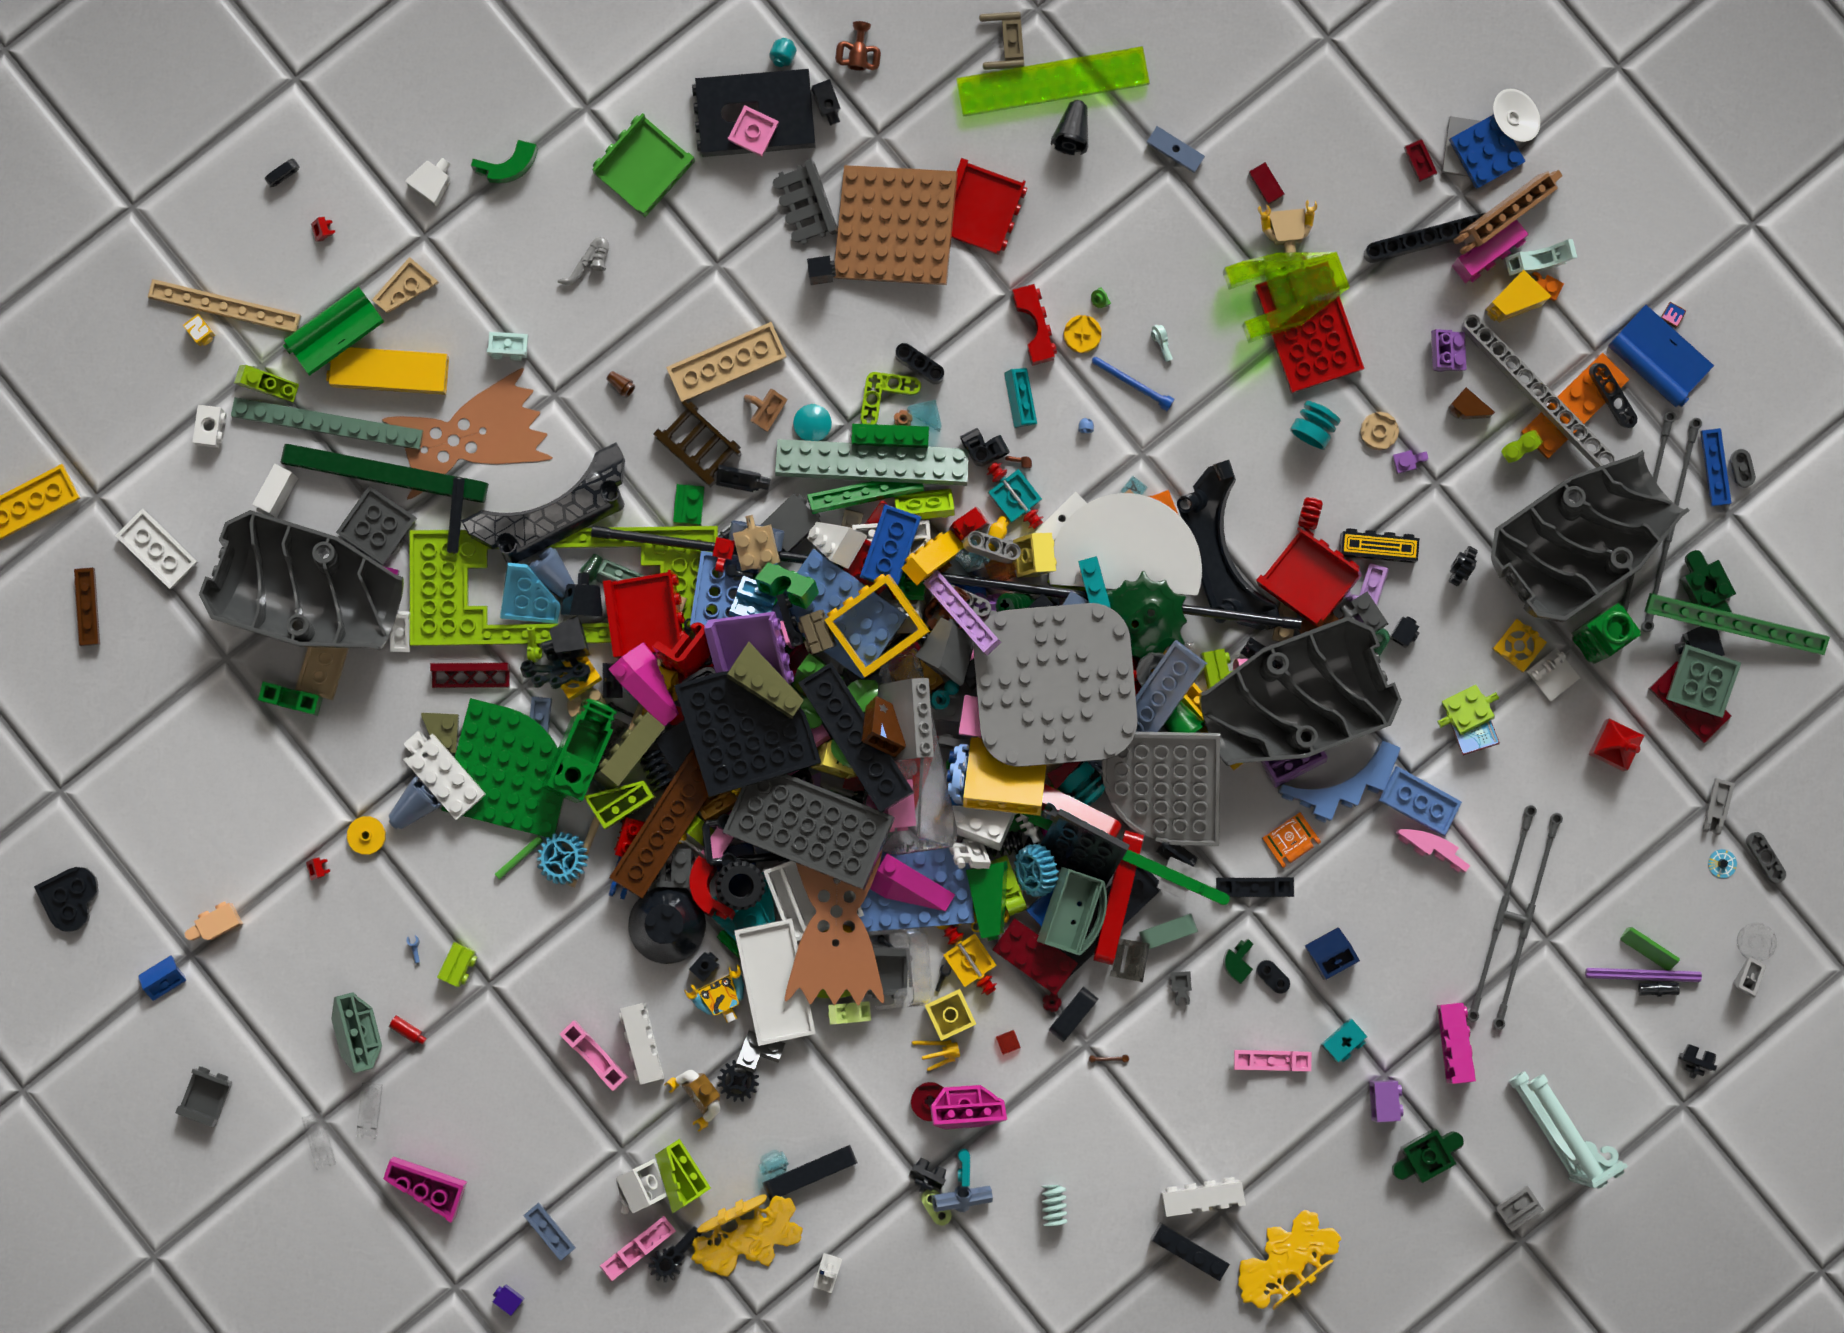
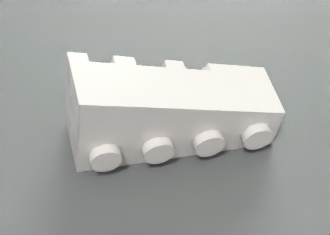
(642, 1043)
(1203, 1197)

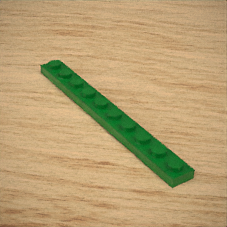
(1736, 624)

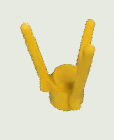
(949, 1051)

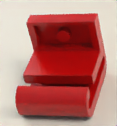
(687, 654)

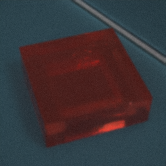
(1008, 1042)

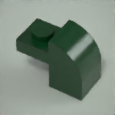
(1233, 962)

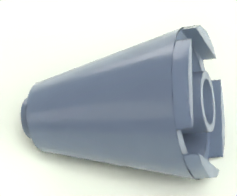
(413, 805)

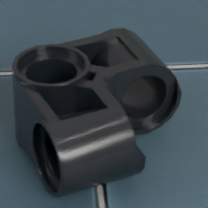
(993, 449)

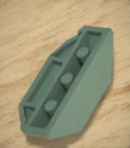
(356, 1032)

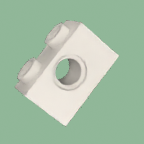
(204, 416)

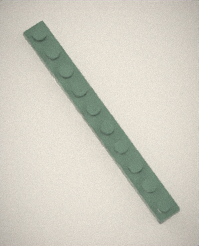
(327, 423)

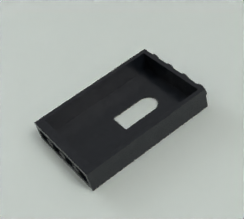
(779, 96)

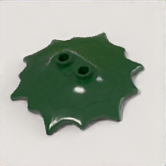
(1156, 632)

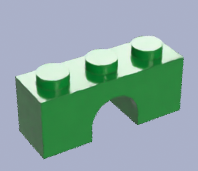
(800, 589)
(290, 698)

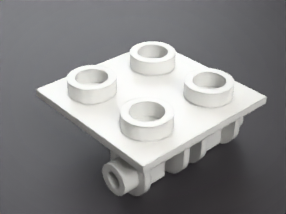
(1553, 674)

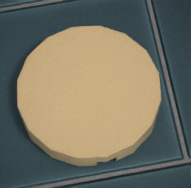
(1379, 431)

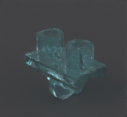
(969, 560)

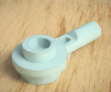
(1160, 335)

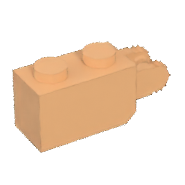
(214, 923)

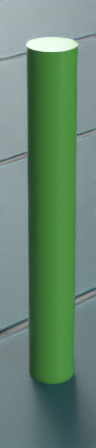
(520, 856)

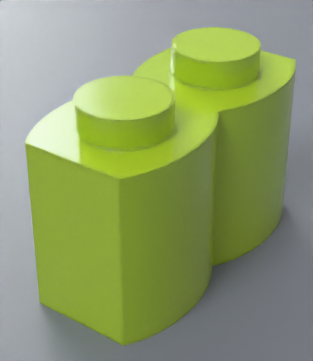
(1526, 443)

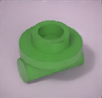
(1099, 298)

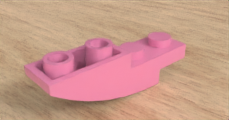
(1426, 843)

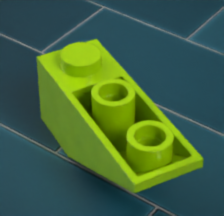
(266, 383)

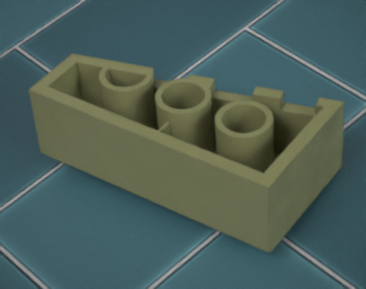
(762, 680)
(629, 751)

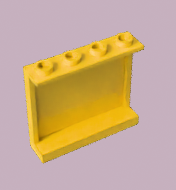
(1001, 786)

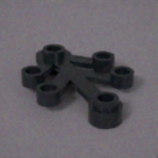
(578, 671)

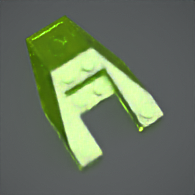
(1298, 285)

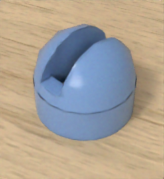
(1086, 426)

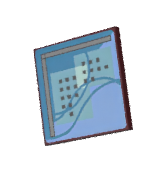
(1477, 738)

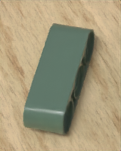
(1169, 931)

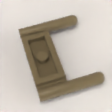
(1011, 40)

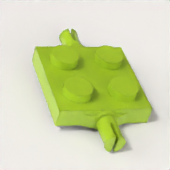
(1468, 709)

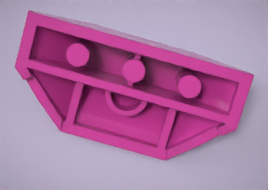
(967, 1108)

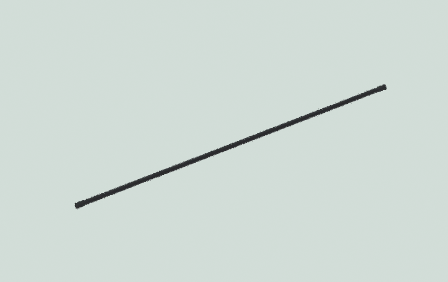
(1284, 622)

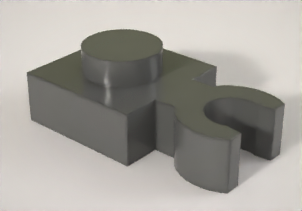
(1181, 983)

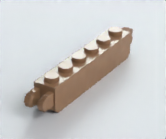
(1508, 210)

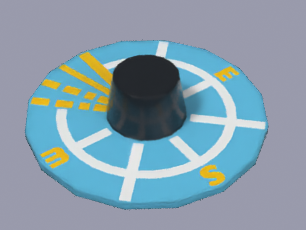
(1722, 863)

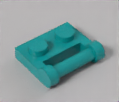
(964, 1172)

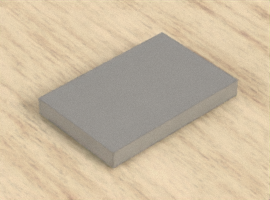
(1451, 162)

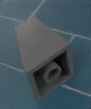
(947, 651)

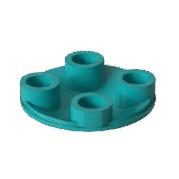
(812, 422)

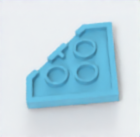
(527, 597)

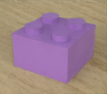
(1385, 1101)

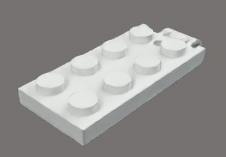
(442, 774)

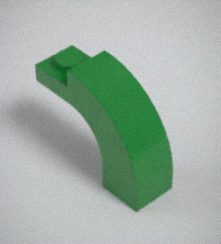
(511, 169)

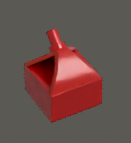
(1616, 745)

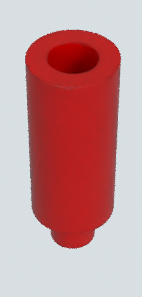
(407, 1030)

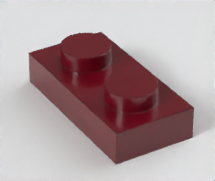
(1420, 160)

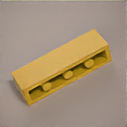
(932, 557)

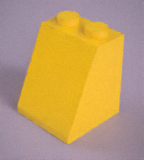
(1517, 298)

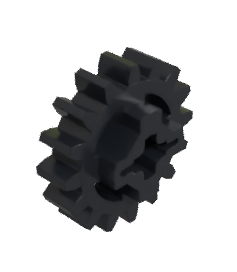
(1463, 566)
(744, 1089)

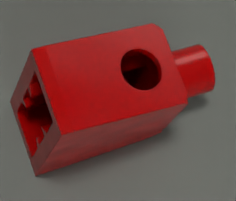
(969, 522)

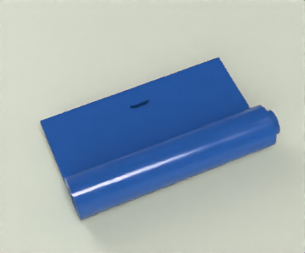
(1661, 356)

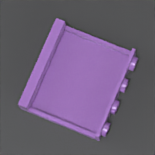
(730, 636)

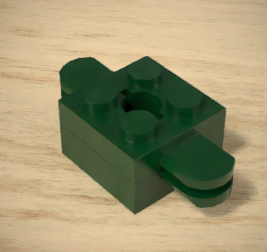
(1707, 582)
(1428, 1155)

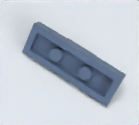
(549, 1231)

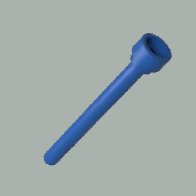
(1164, 401)

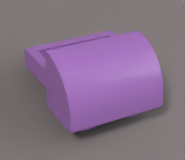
(1448, 350)

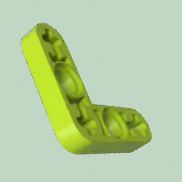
(883, 387)

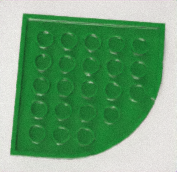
(509, 762)

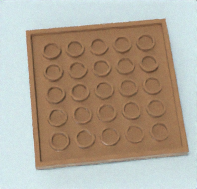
(895, 225)

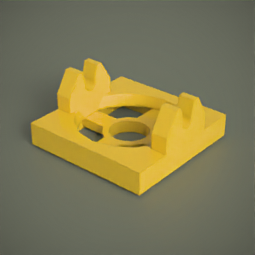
(1516, 626)
(593, 679)

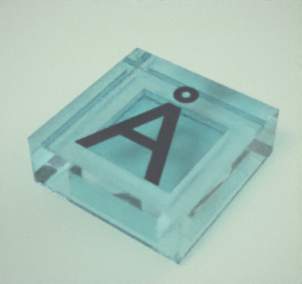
(1135, 486)

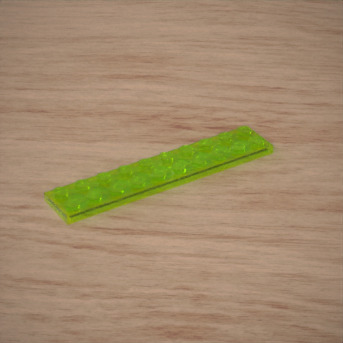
(1052, 81)

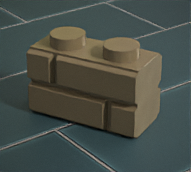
(817, 632)

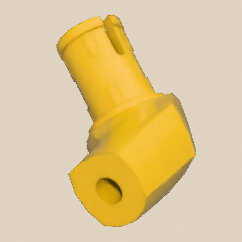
(998, 530)

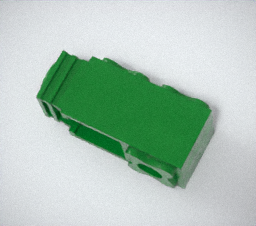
(1605, 634)
(580, 751)

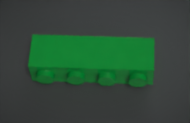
(890, 435)

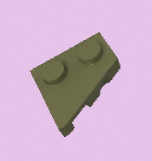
(444, 728)

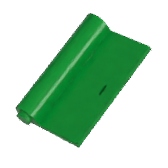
(333, 331)

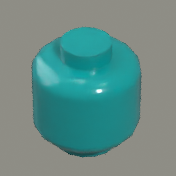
(782, 52)

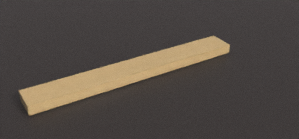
(224, 306)

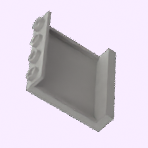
(913, 713)

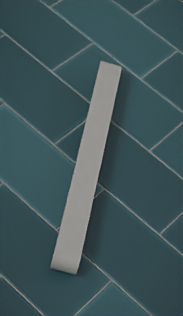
(1535, 383)

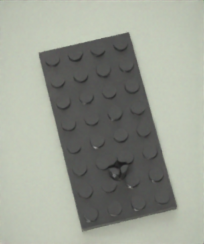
(811, 827)

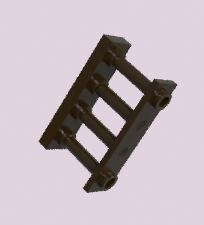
(680, 448)

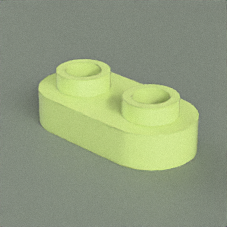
(929, 1207)

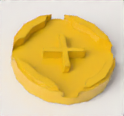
(1082, 334)

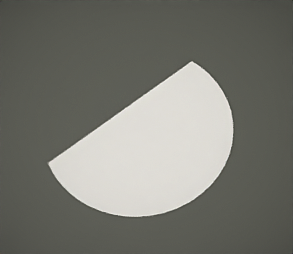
(1128, 537)

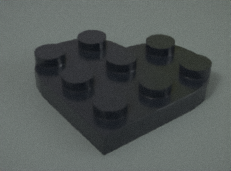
(67, 897)

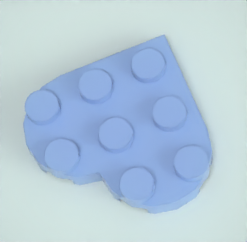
(958, 772)

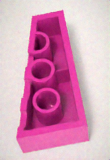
(432, 1188)

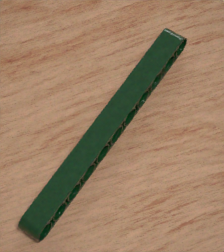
(380, 472)

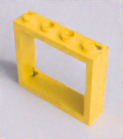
(864, 593)

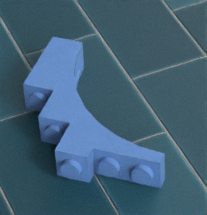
(1325, 800)

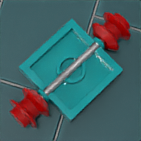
(1015, 495)

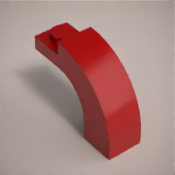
(699, 881)

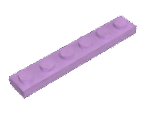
(962, 612)

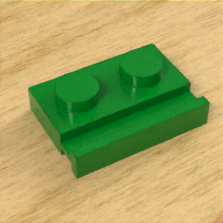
(689, 504)

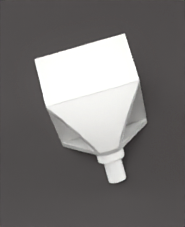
(640, 1187)

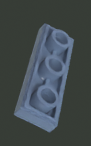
(1166, 142)

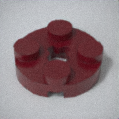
(920, 1095)

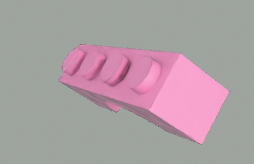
(594, 1055)

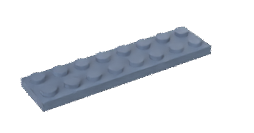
(1164, 689)

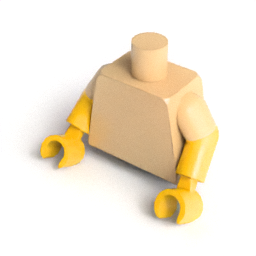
(1287, 226)

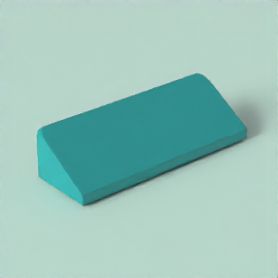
(1020, 397)

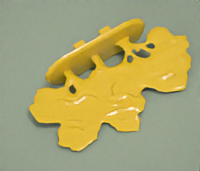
(752, 1237)
(1287, 1256)

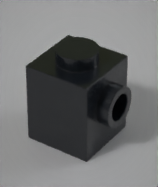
(1405, 631)
(704, 966)

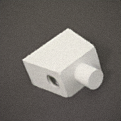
(430, 180)

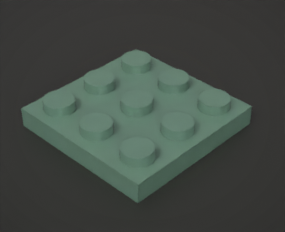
(1703, 680)

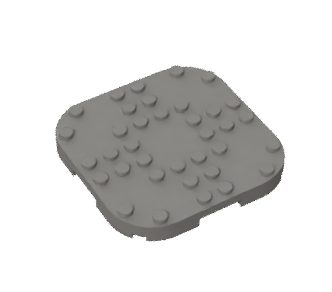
(1056, 685)

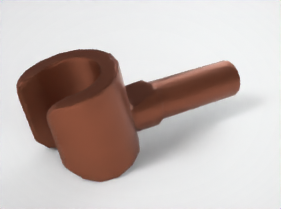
(1025, 461)

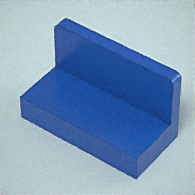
(161, 978)

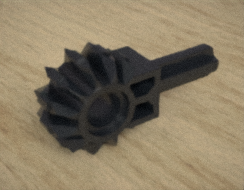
(674, 1255)

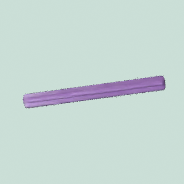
(1635, 974)

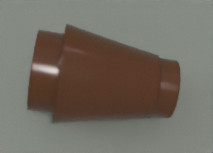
(621, 384)

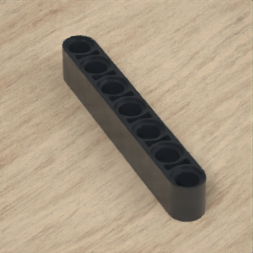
(1418, 239)

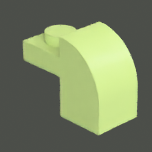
(849, 1012)

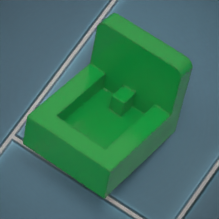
(911, 590)

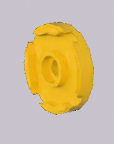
(376, 837)

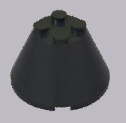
(667, 925)

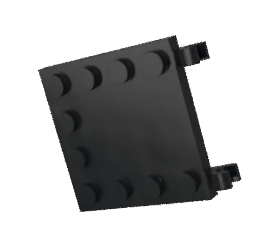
(1081, 845)

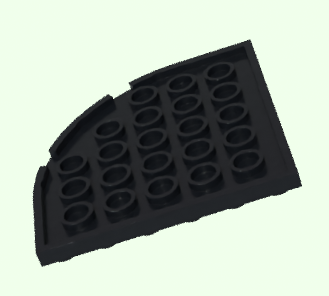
(740, 735)

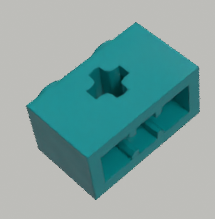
(1334, 1041)

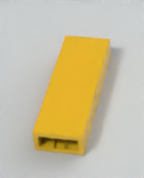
(389, 371)

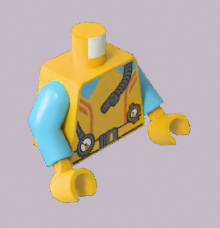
(720, 995)

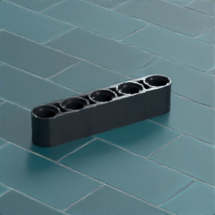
(810, 1172)

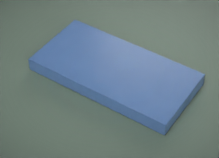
(1420, 801)

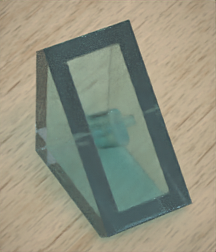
(927, 413)

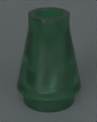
(592, 566)

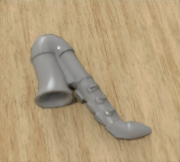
(596, 254)

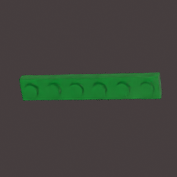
(859, 494)

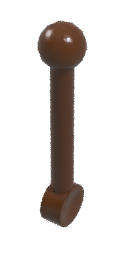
(1125, 1058)

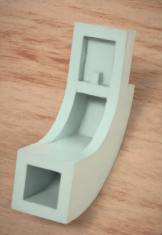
(1541, 259)

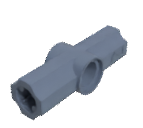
(962, 1198)

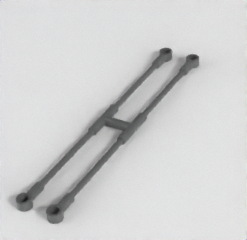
(1692, 438)
(1526, 920)

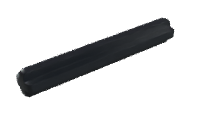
(455, 515)

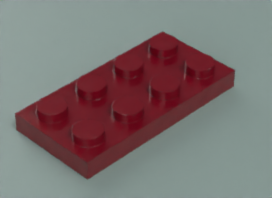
(1700, 723)
(1037, 960)

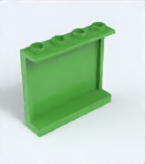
(642, 165)

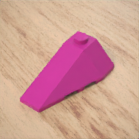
(643, 680)

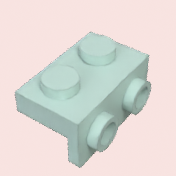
(507, 345)

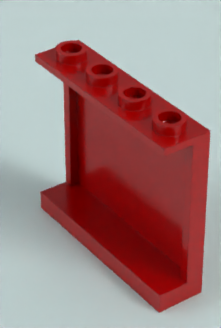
(985, 207)
(1310, 578)
(643, 612)

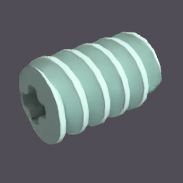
(1054, 1204)

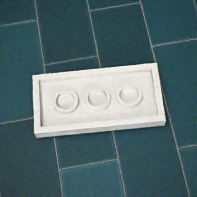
(156, 548)

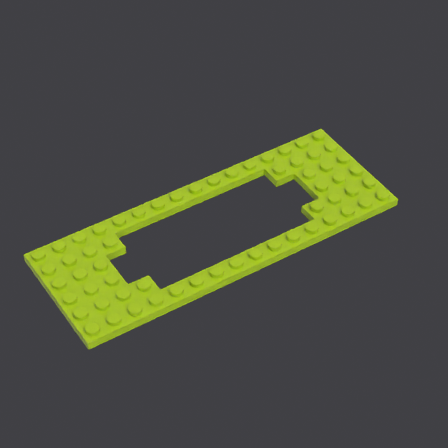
(441, 585)

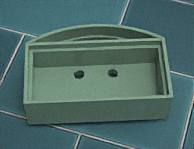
(1063, 909)

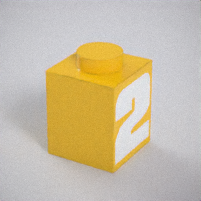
(199, 330)

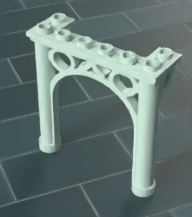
(1578, 1156)

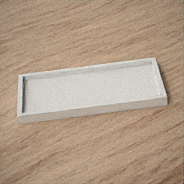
(767, 962)

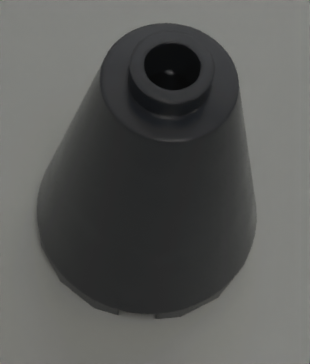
(1072, 129)

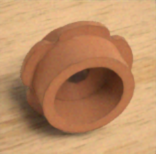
(903, 413)

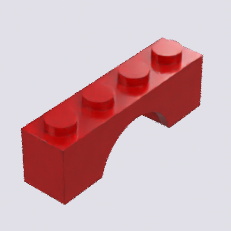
(1027, 301)

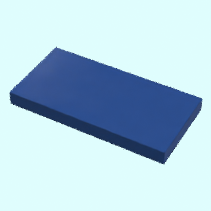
(890, 544)

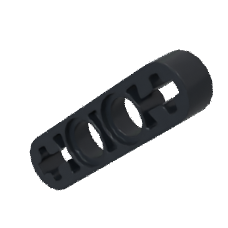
(1613, 395)

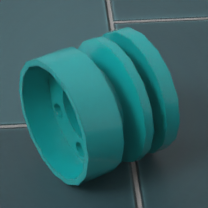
(1316, 423)
(1082, 785)

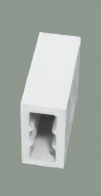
(275, 491)

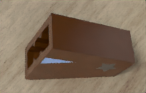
(882, 727)

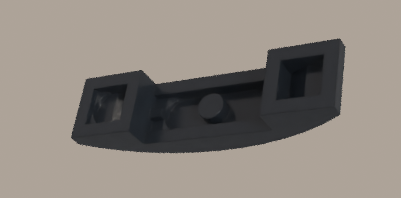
(1256, 887)

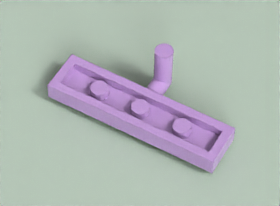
(1373, 583)

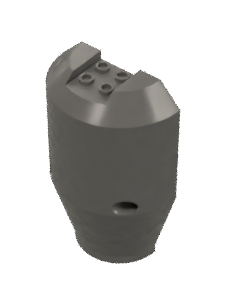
(1571, 552)
(278, 583)
(1322, 689)

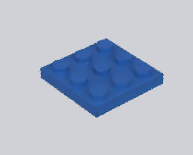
(1486, 151)

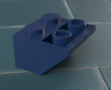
(1332, 953)

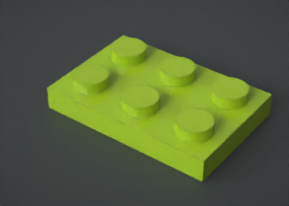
(927, 503)

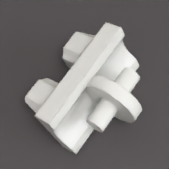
(827, 1272)

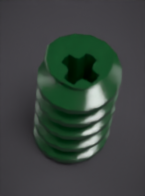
(1012, 601)

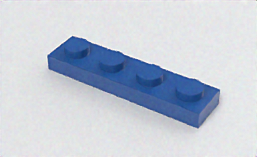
(1715, 467)

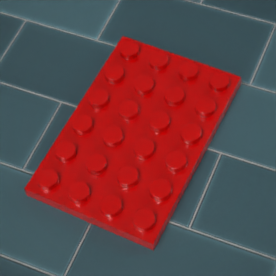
(1318, 348)

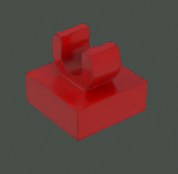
(320, 229)
(315, 868)

